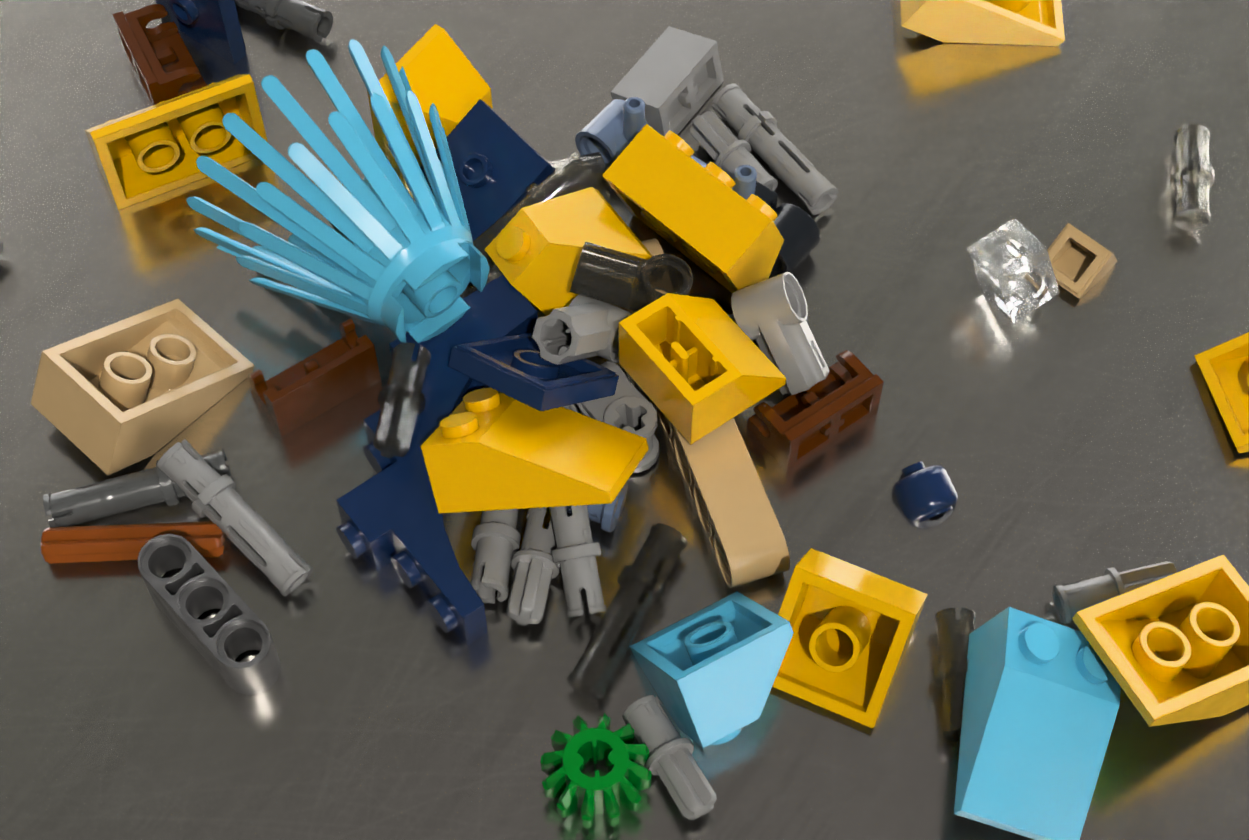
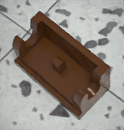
(157, 54)
(317, 381)
(819, 415)

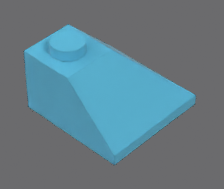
(716, 666)

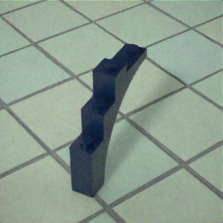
(395, 510)

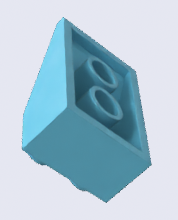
(1033, 727)

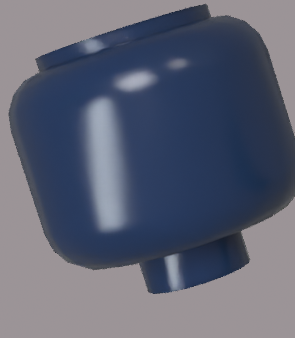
(924, 492)

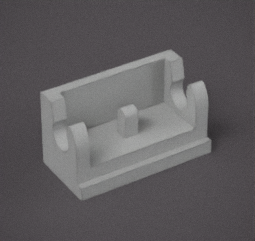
(673, 79)

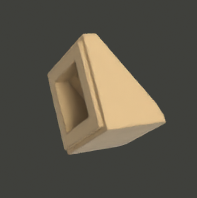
(1079, 261)

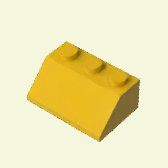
(160, 144)
(696, 209)

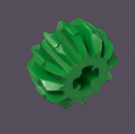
(597, 793)

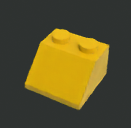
(846, 635)

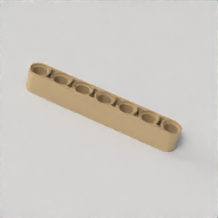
(728, 497)

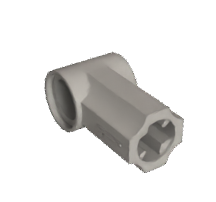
(776, 317)
(580, 331)

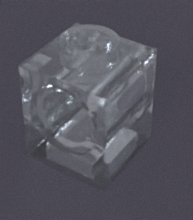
(1013, 270)

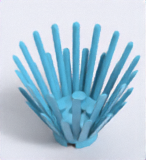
(406, 252)

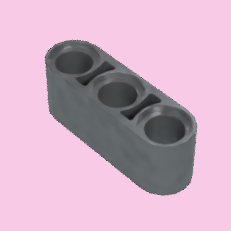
(217, 638)

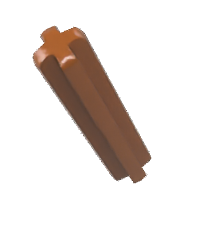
(124, 541)

